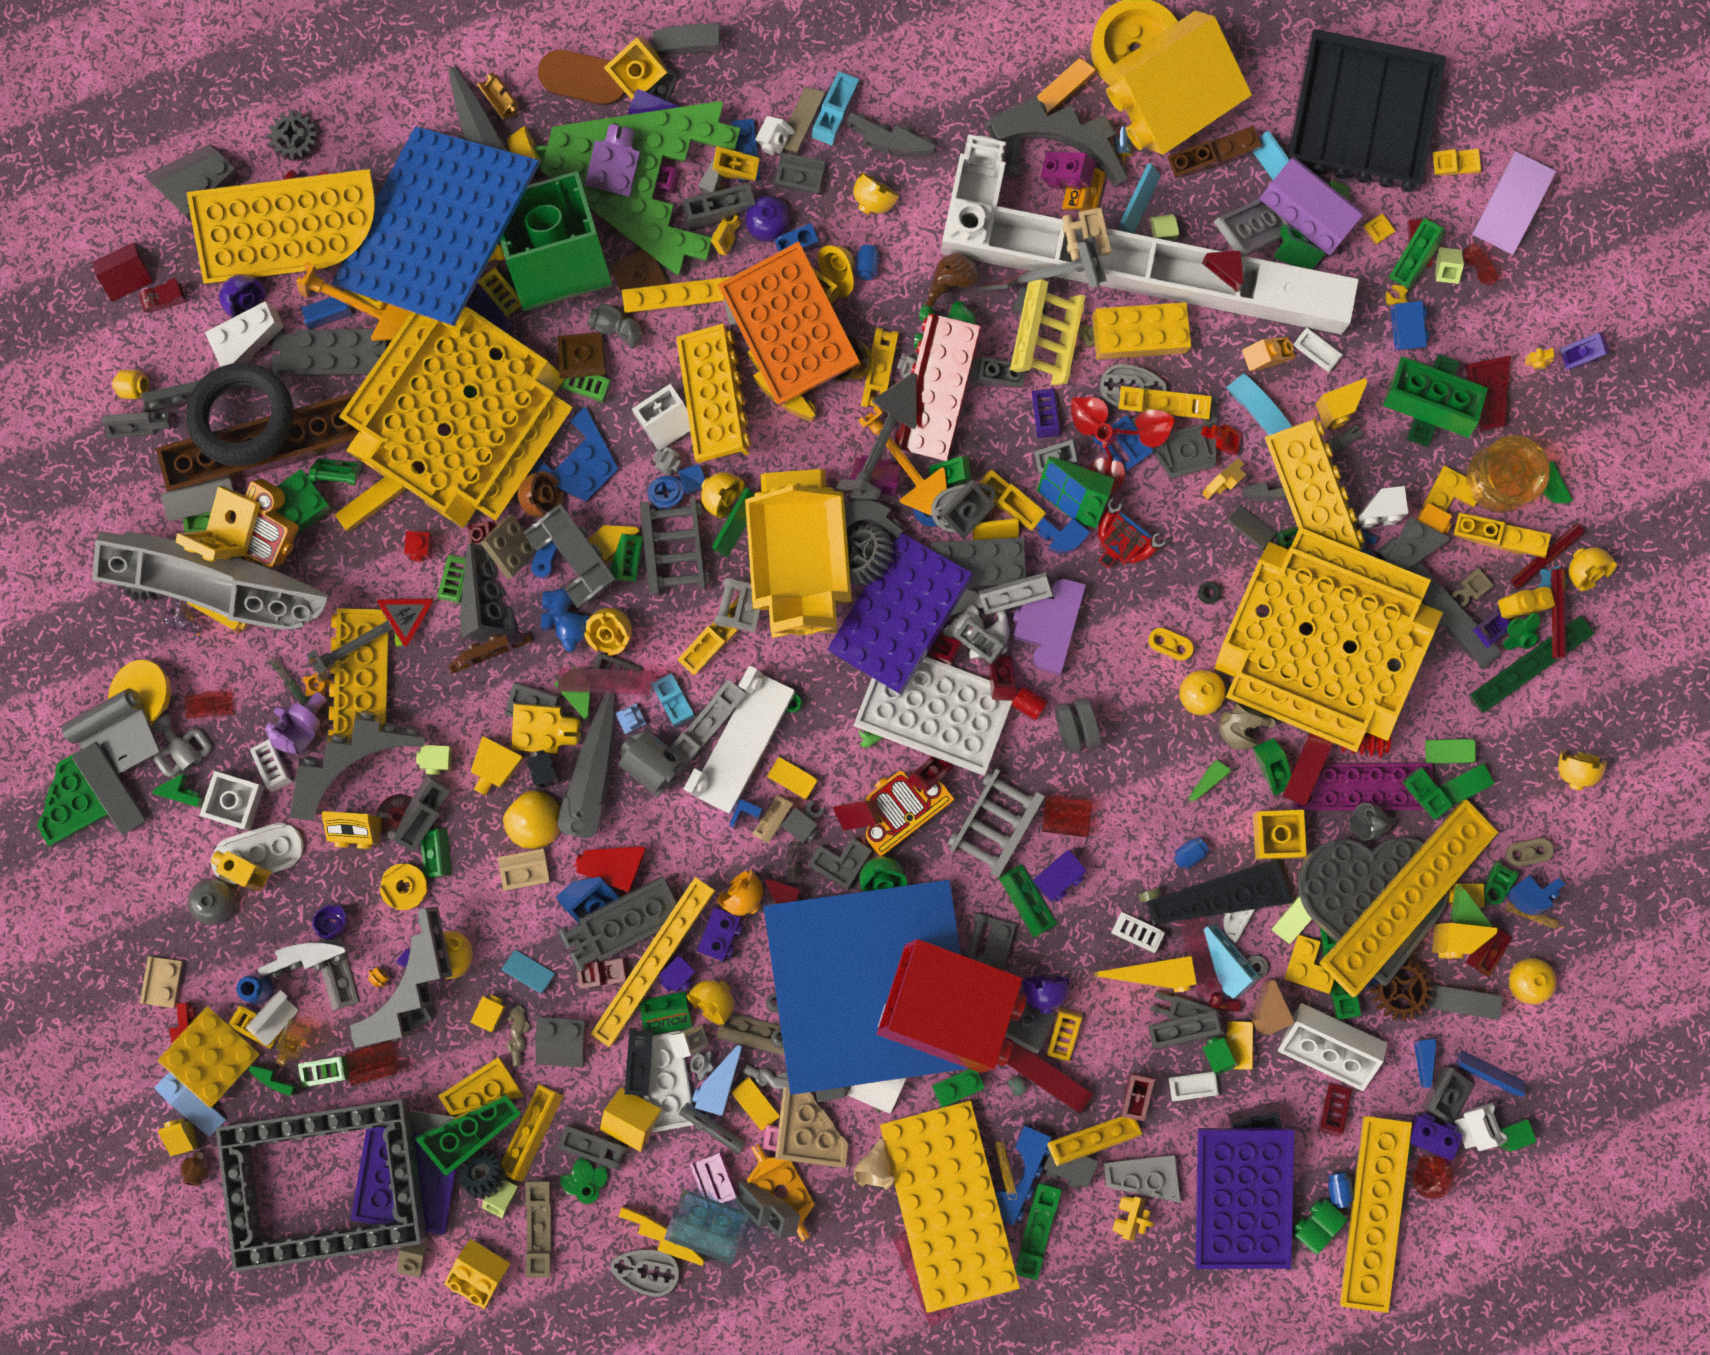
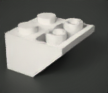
(663, 417)
(1385, 507)

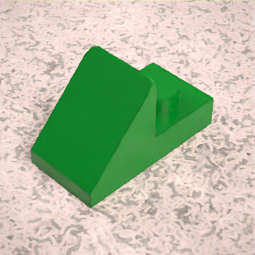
(956, 470)
(174, 790)

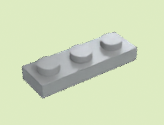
(1015, 593)

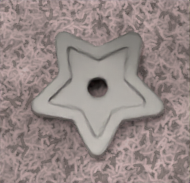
(701, 1064)

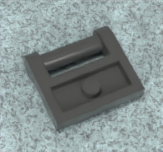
(997, 942)

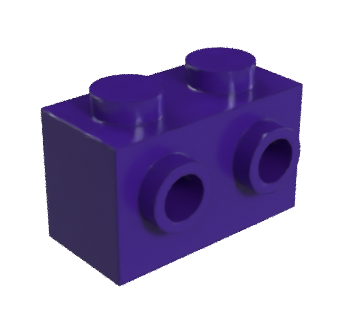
(1059, 876)
(719, 935)
(1434, 1137)

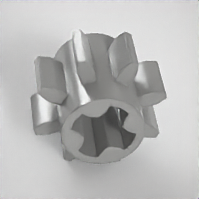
(906, 363)
(667, 461)

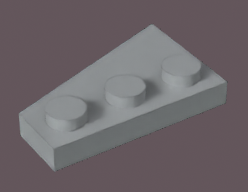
(1145, 1176)

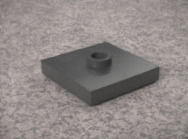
(1030, 1028)

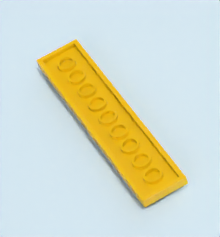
(1408, 898)

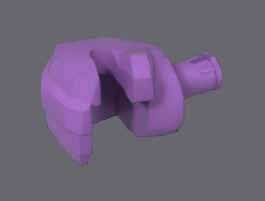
(296, 725)

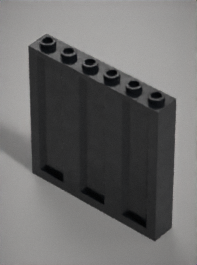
(1366, 110)

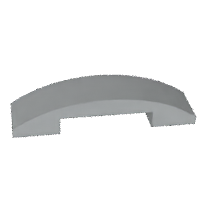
(708, 721)

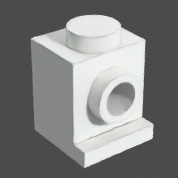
(774, 135)

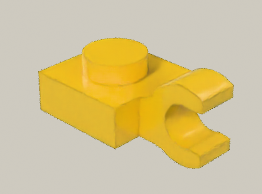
(724, 235)

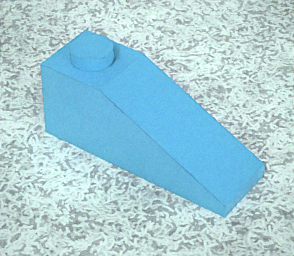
(1230, 966)

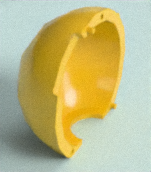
(532, 820)

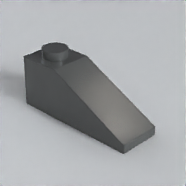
(717, 206)

